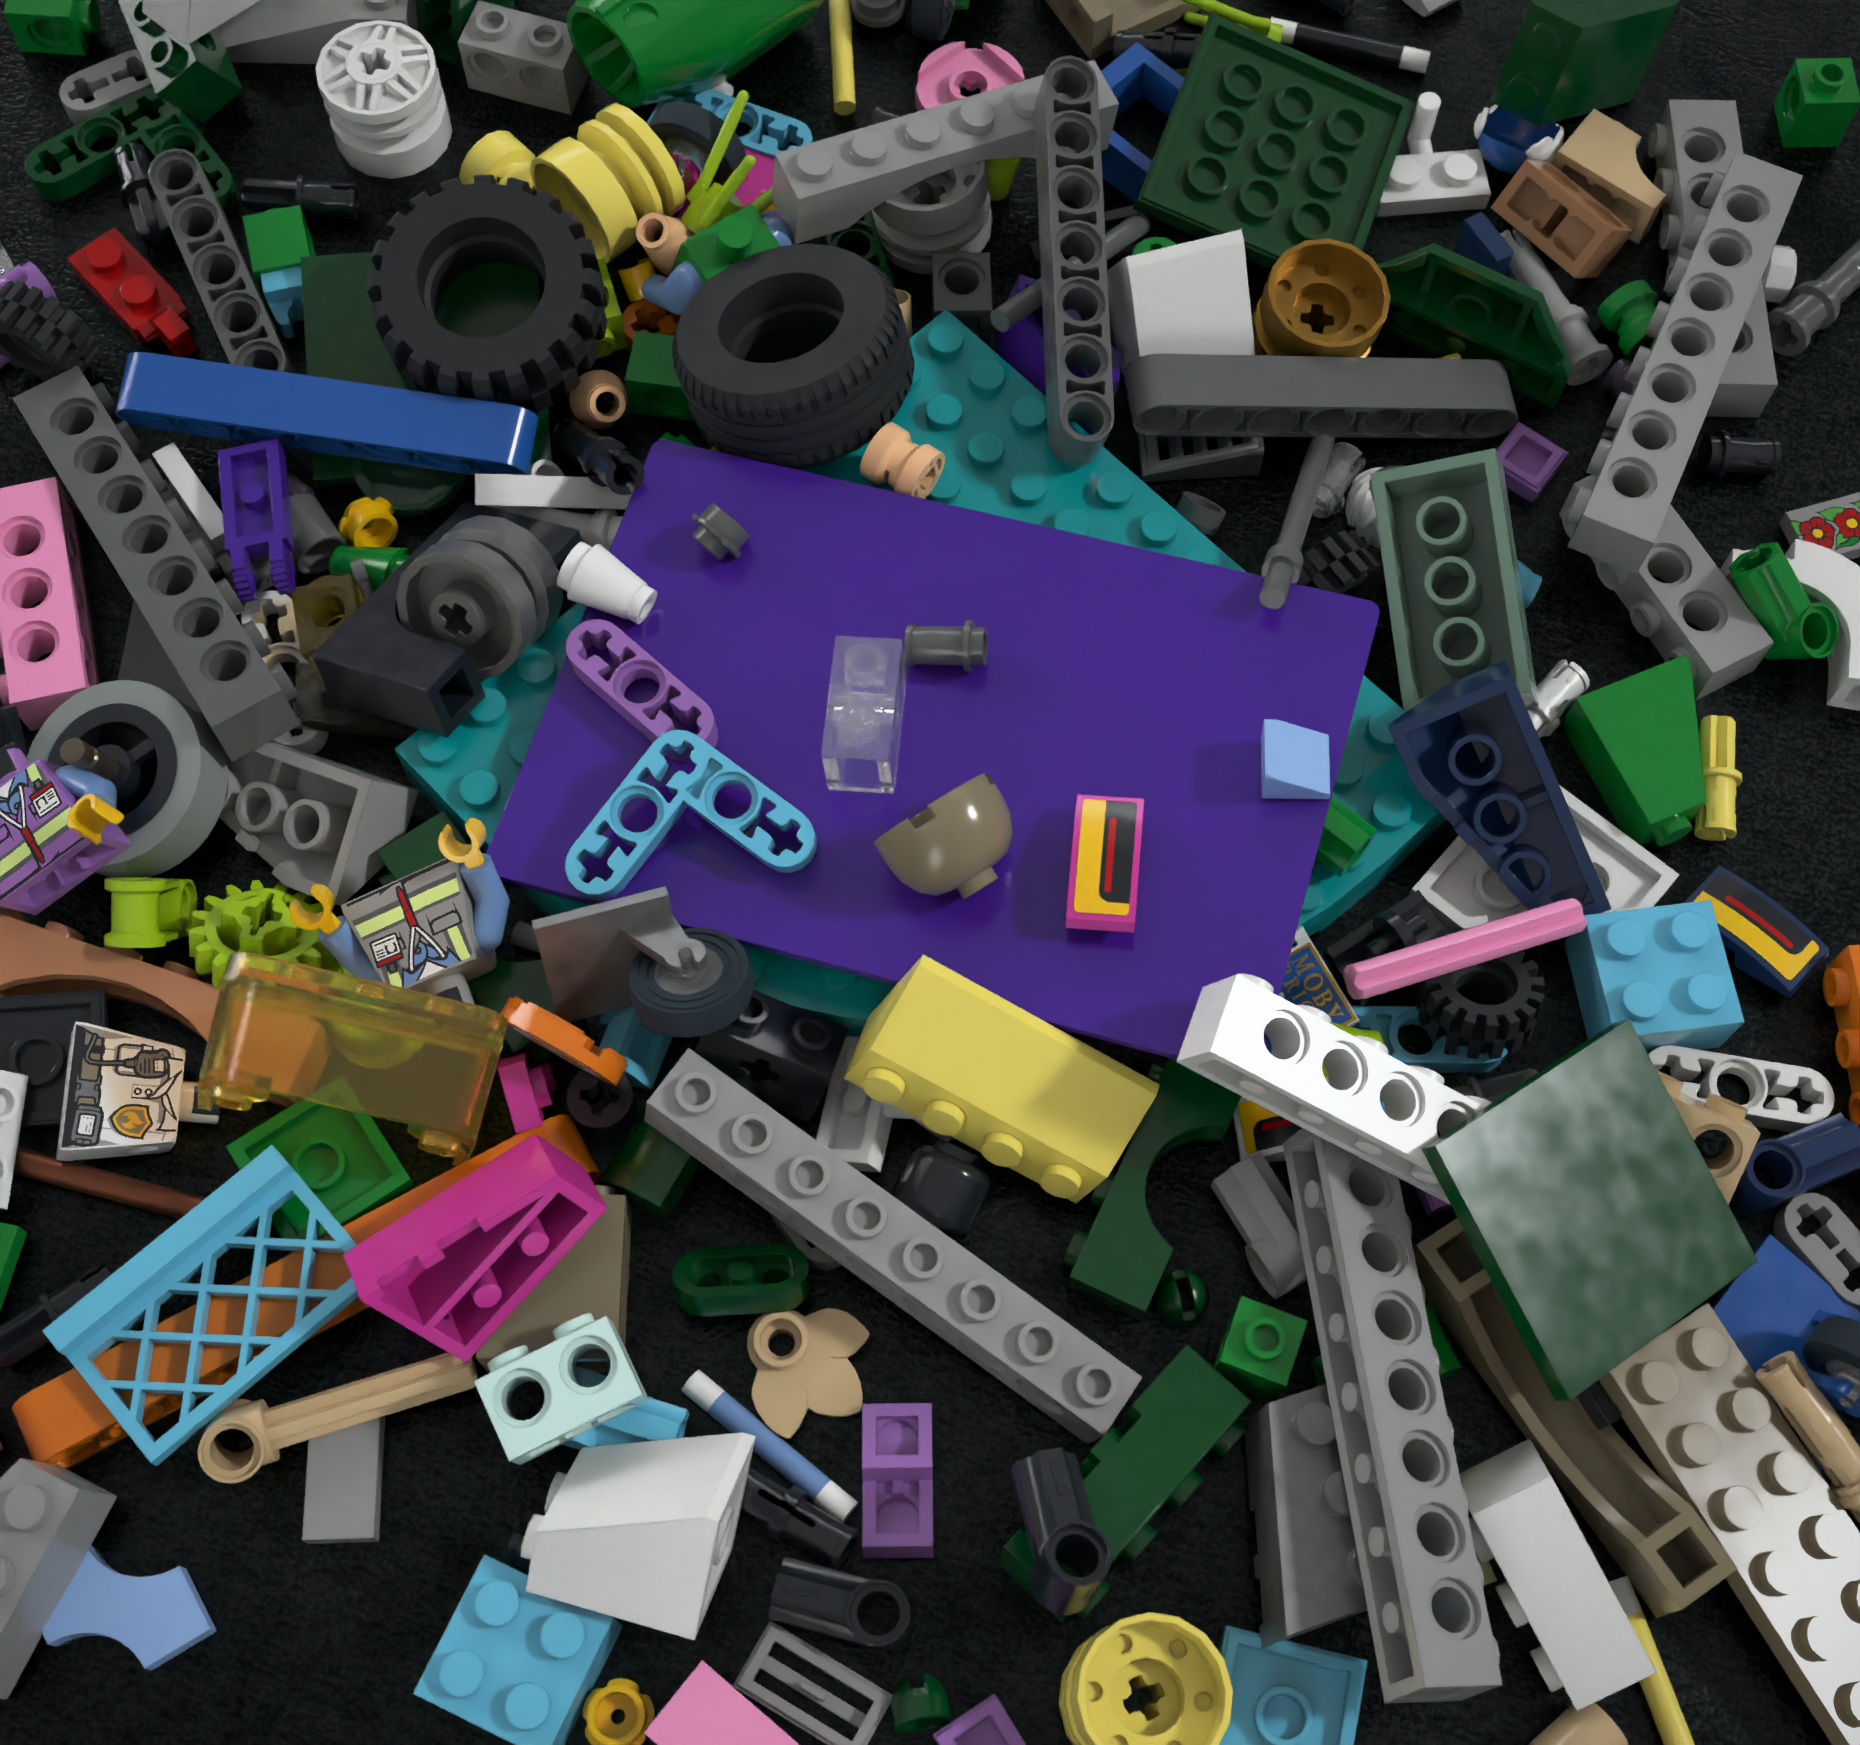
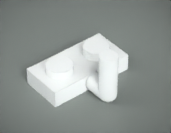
(1433, 180)
(854, 1123)

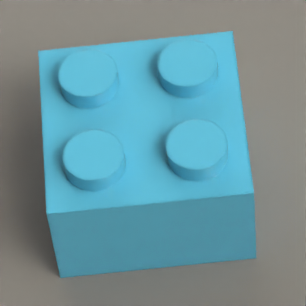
(1659, 972)
(517, 1659)

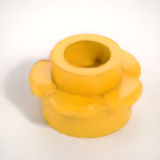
(369, 523)
(621, 1695)

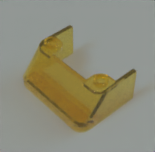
(352, 1049)

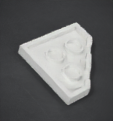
(1469, 893)

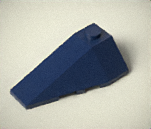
(1491, 780)

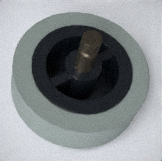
(157, 756)

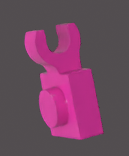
(526, 1090)

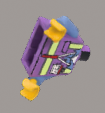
(53, 830)

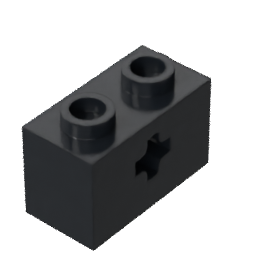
(777, 1054)

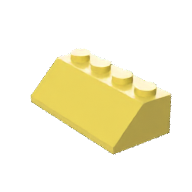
(999, 1080)

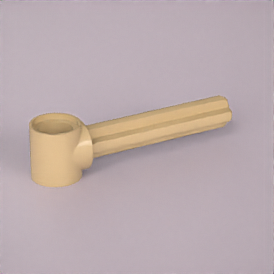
(326, 1413)

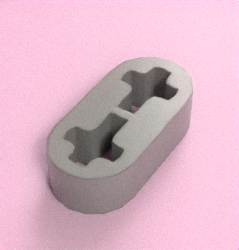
(105, 82)
(1832, 1248)

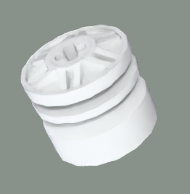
(384, 98)

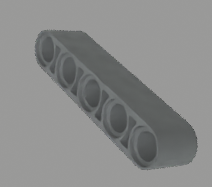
(215, 258)

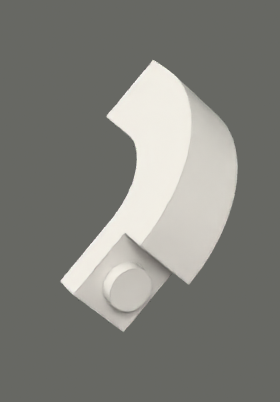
(1834, 582)

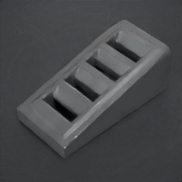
(1222, 462)

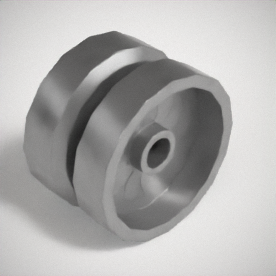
(483, 591)

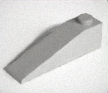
(300, 28)
(314, 817)

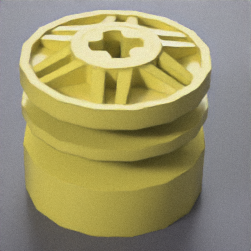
(611, 178)
(1154, 1652)

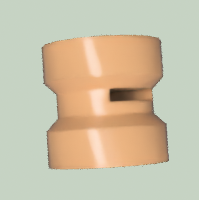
(901, 463)

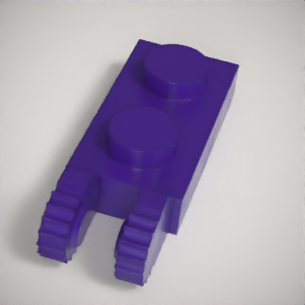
(257, 515)

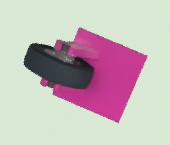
(689, 138)

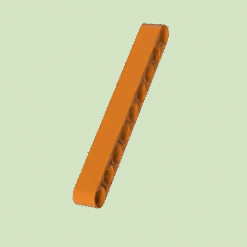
(69, 1421)

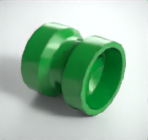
(1628, 314)

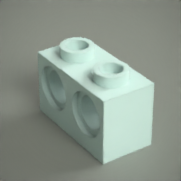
(567, 1405)

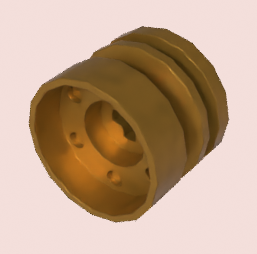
(1321, 302)

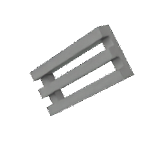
(760, 1659)

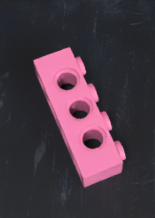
(42, 520)

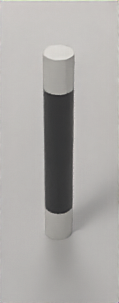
(1353, 46)

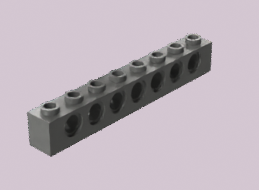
(159, 565)

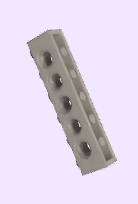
(1688, 147)

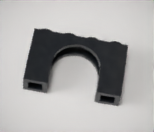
(407, 676)

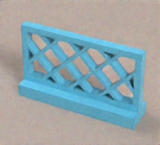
(166, 1270)

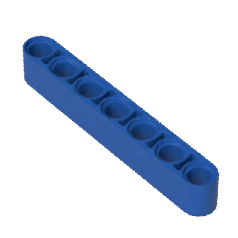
(326, 415)

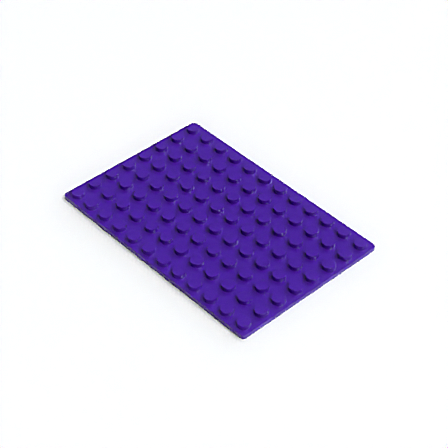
(1097, 681)

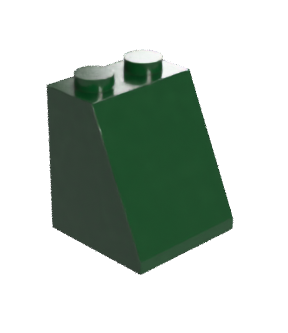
(1580, 56)

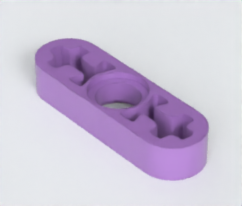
(631, 665)

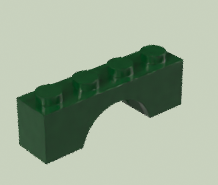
(508, 979)
(1124, 1251)

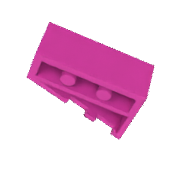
(477, 1246)

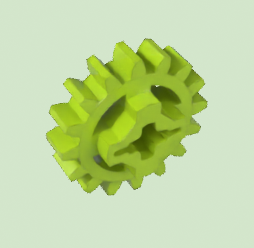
(256, 924)

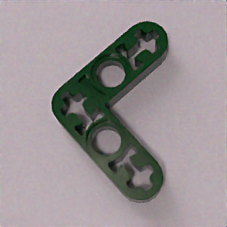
(165, 133)

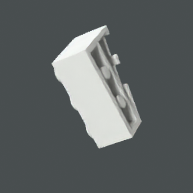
(1552, 1578)

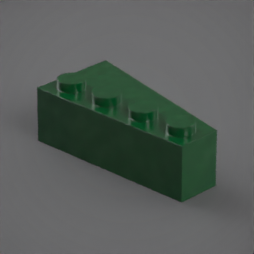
(1147, 1463)

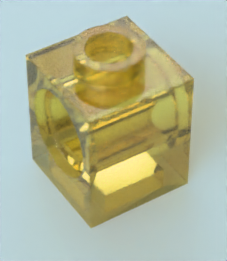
(320, 604)

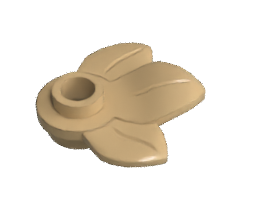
(813, 1374)

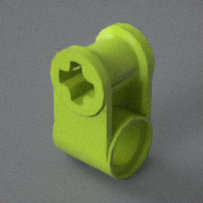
(149, 911)

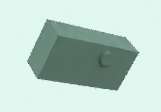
(1451, 574)

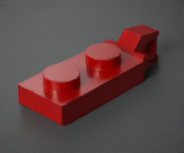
(134, 292)

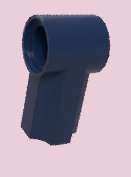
(1799, 1163)

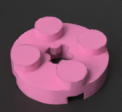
(955, 67)

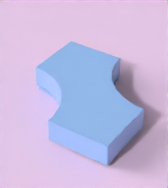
(147, 1614)

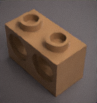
(1561, 219)

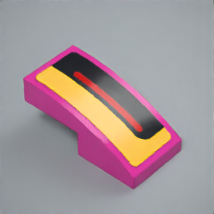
(1105, 863)

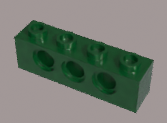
(190, 77)

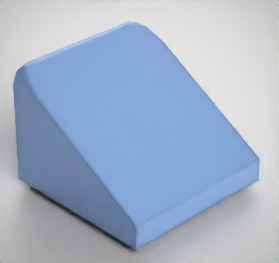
(1294, 762)

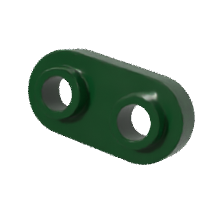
(741, 1280)

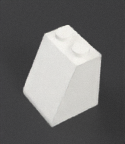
(1183, 300)
(641, 1529)

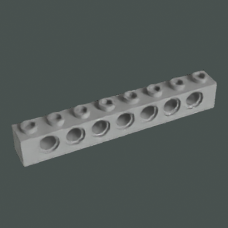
(1684, 362)
(891, 1247)
(1391, 1428)

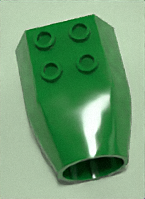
(676, 47)

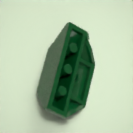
(1480, 314)

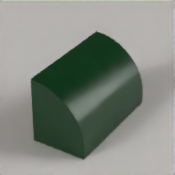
(650, 1169)

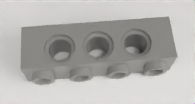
(1694, 593)

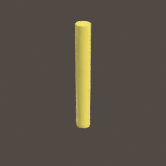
(842, 57)

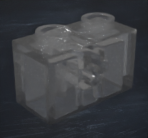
(864, 714)

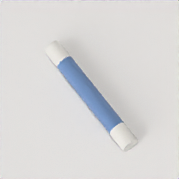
(770, 1446)

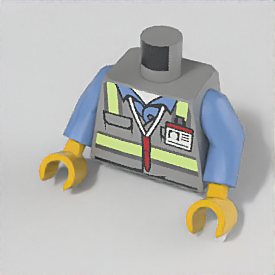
(423, 929)

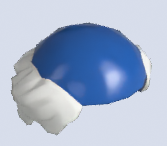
(1510, 140)

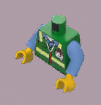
(706, 256)

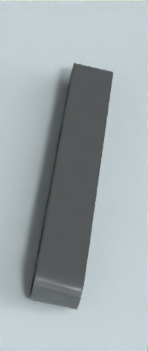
(1068, 285)
(1318, 396)

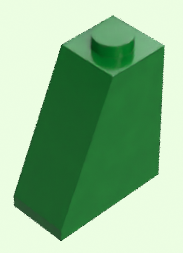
(1643, 750)

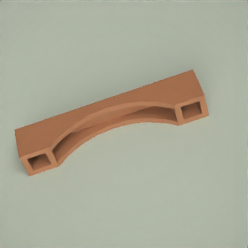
(59, 962)

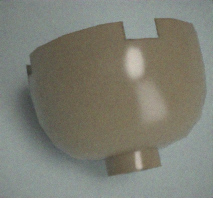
(951, 841)

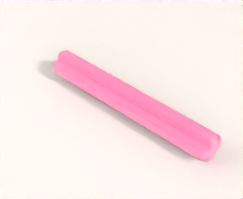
(1464, 948)

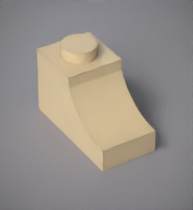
(1605, 165)

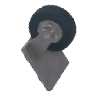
(642, 958)

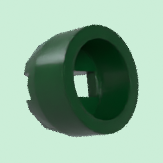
(1168, 1302)
(920, 1707)

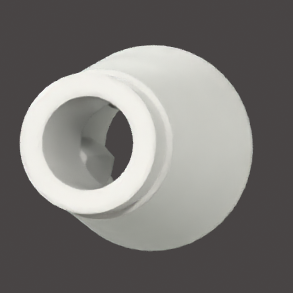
(604, 583)

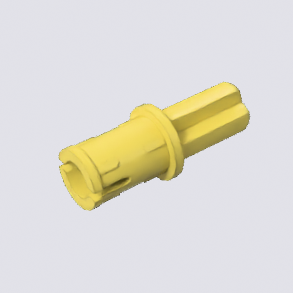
(1720, 779)

